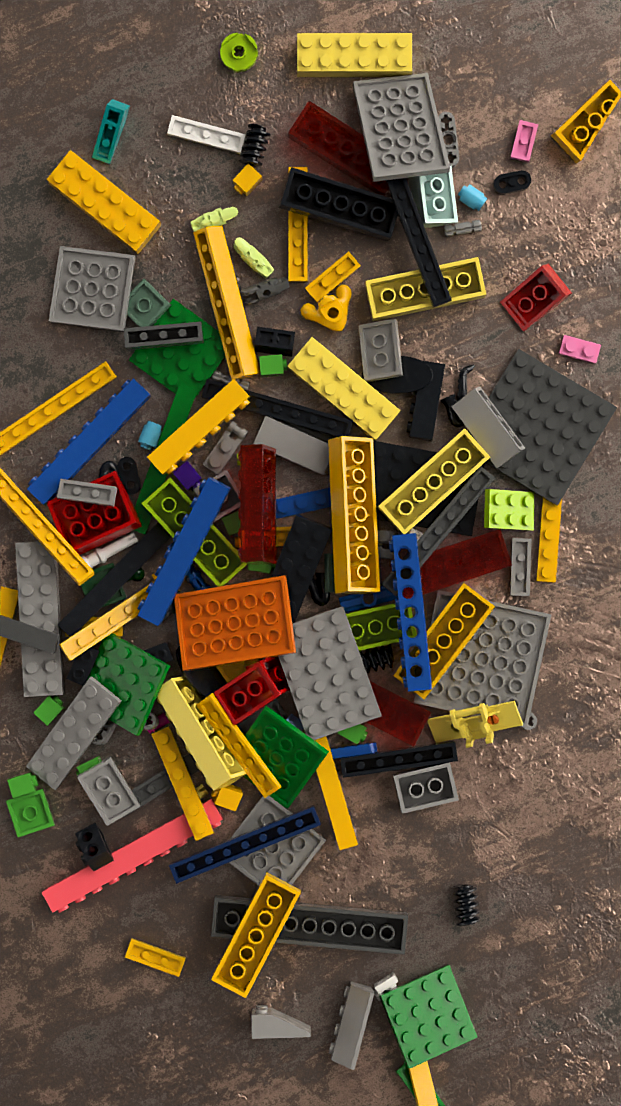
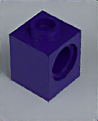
(188, 476)

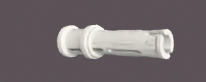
(101, 555)

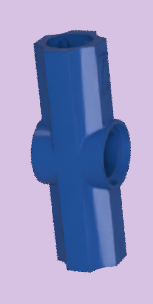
(355, 601)

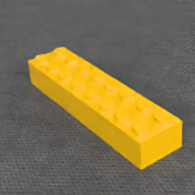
(354, 515)

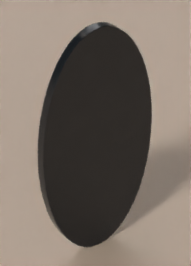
(415, 377)
(203, 680)

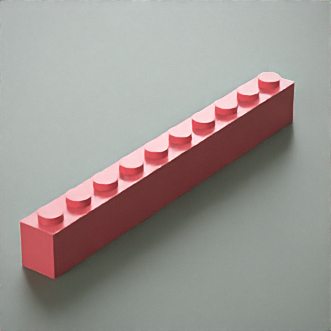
(126, 860)

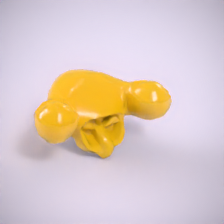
(331, 311)

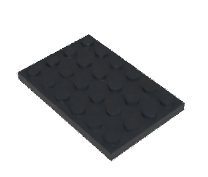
(395, 465)

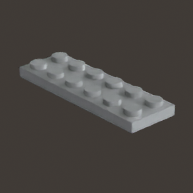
(73, 733)

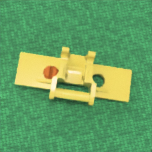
(491, 719)

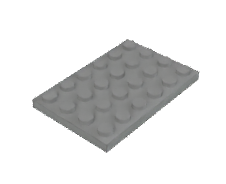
(401, 127)
(328, 676)

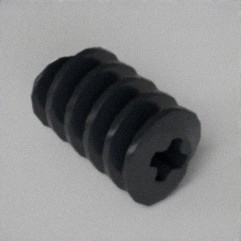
(254, 145)
(377, 658)
(467, 904)

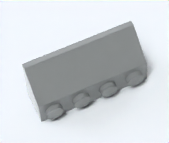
(352, 1024)

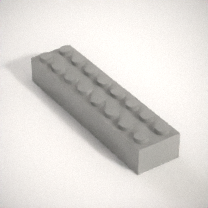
(40, 608)

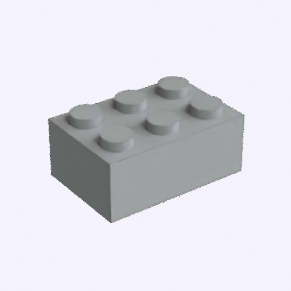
(425, 787)

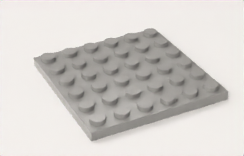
(497, 662)

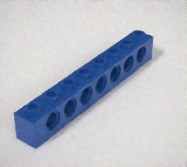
(409, 542)

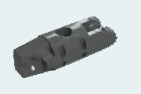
(264, 290)

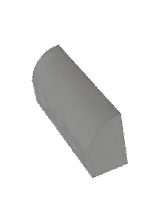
(488, 427)
(294, 445)

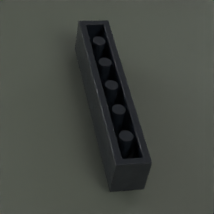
(399, 759)

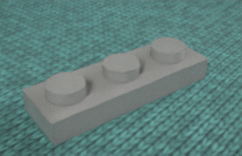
(87, 492)
(520, 567)

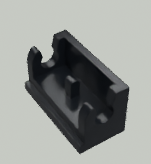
(274, 341)

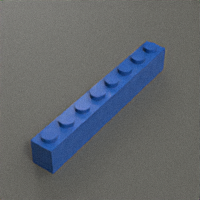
(89, 441)
(183, 551)

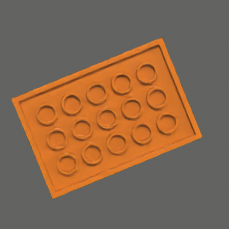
(234, 623)

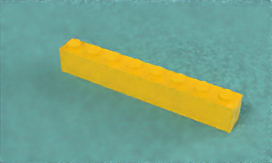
(226, 302)

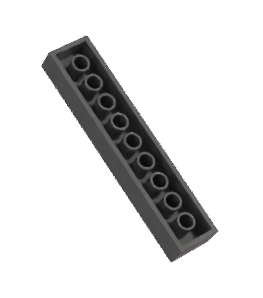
(323, 925)

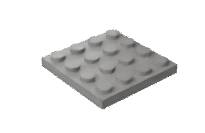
(92, 288)
(281, 859)

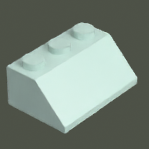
(434, 198)

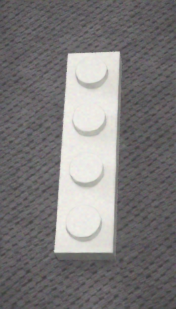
(206, 134)

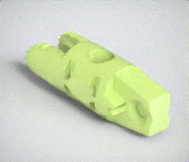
(214, 218)
(253, 258)

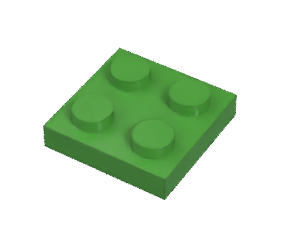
(30, 812)

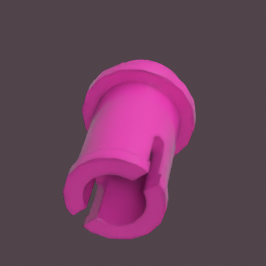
(162, 722)

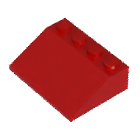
(93, 525)

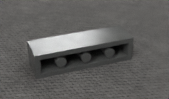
(163, 336)

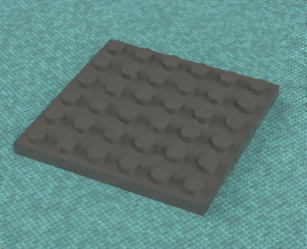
(553, 422)

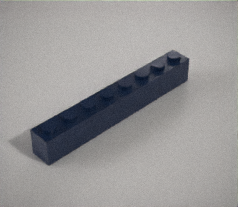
(244, 844)

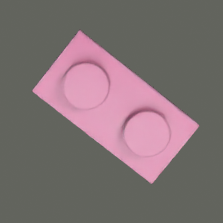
(524, 141)
(579, 349)

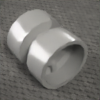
(383, 538)

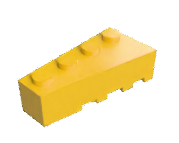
(584, 124)

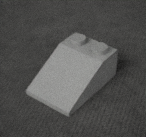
(275, 1024)

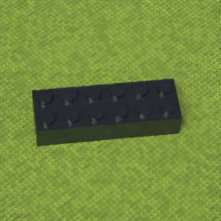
(339, 204)
(301, 557)

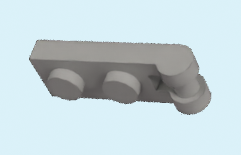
(225, 448)

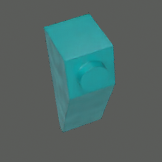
(110, 130)

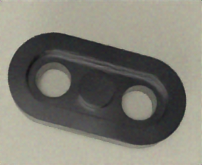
(511, 182)
(129, 475)

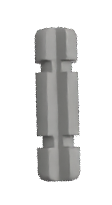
(462, 228)
(217, 376)

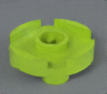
(240, 41)

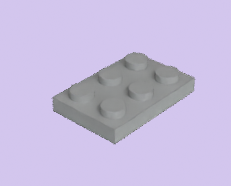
(380, 350)
(108, 791)

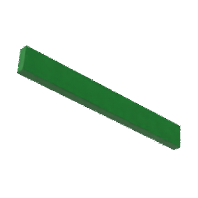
(154, 479)

